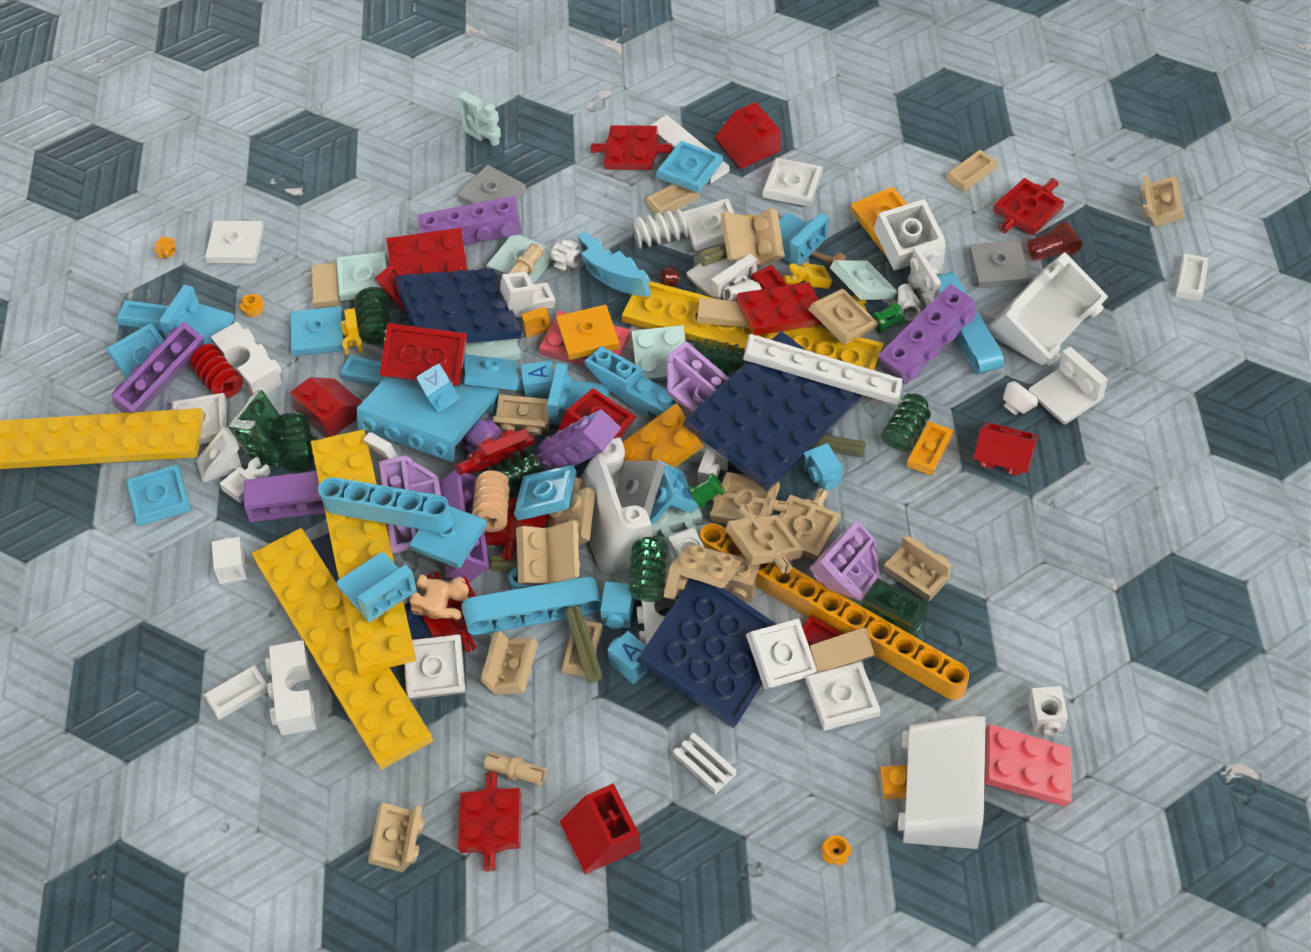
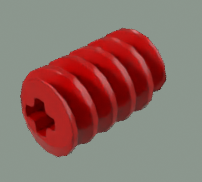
(215, 371)

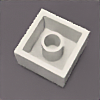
(905, 228)

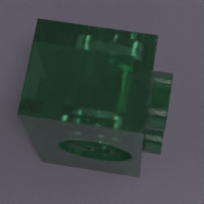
(896, 606)

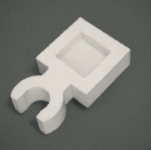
(234, 483)

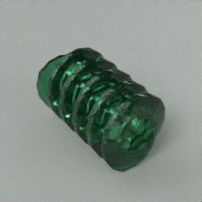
(371, 314)
(722, 356)
(906, 422)
(295, 440)
(517, 467)
(648, 569)

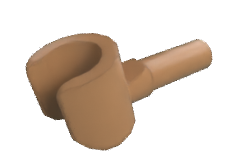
(828, 259)

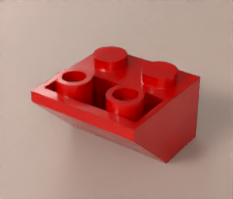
(600, 829)

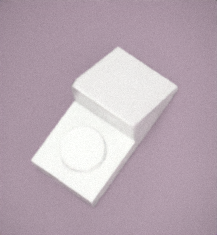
(219, 457)

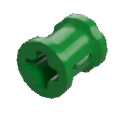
(888, 317)
(707, 490)

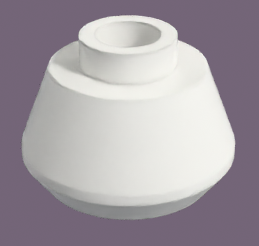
(1018, 398)

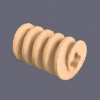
(491, 499)

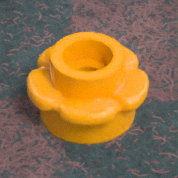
(165, 247)
(251, 305)
(836, 842)

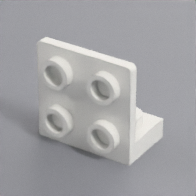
(925, 266)
(722, 274)
(1071, 387)

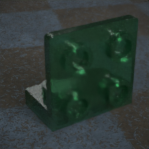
(256, 429)

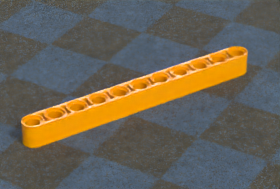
(847, 612)

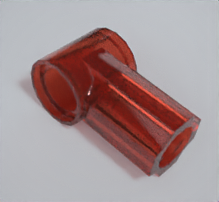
(1060, 240)

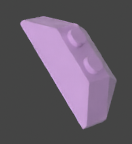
(691, 377)
(407, 475)
(849, 563)

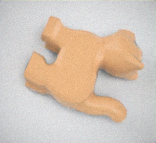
(436, 597)

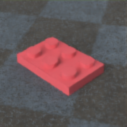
(553, 345)
(1027, 765)

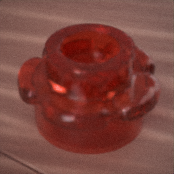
(669, 276)

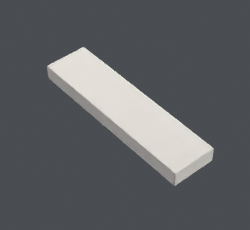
(673, 133)

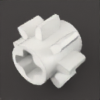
(566, 255)

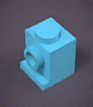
(823, 467)

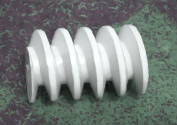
(659, 228)

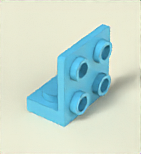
(802, 237)
(201, 318)
(566, 392)
(672, 492)
(377, 586)

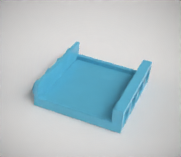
(406, 416)

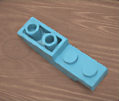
(613, 269)
(628, 383)

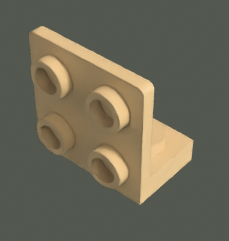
(753, 236)
(548, 554)
(700, 565)

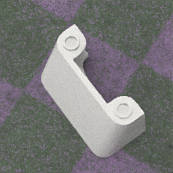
(1048, 311)
(612, 527)
(944, 782)

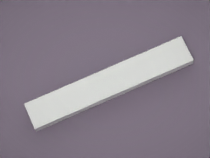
(823, 369)

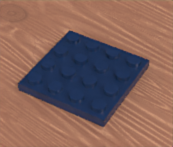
(459, 303)
(706, 650)

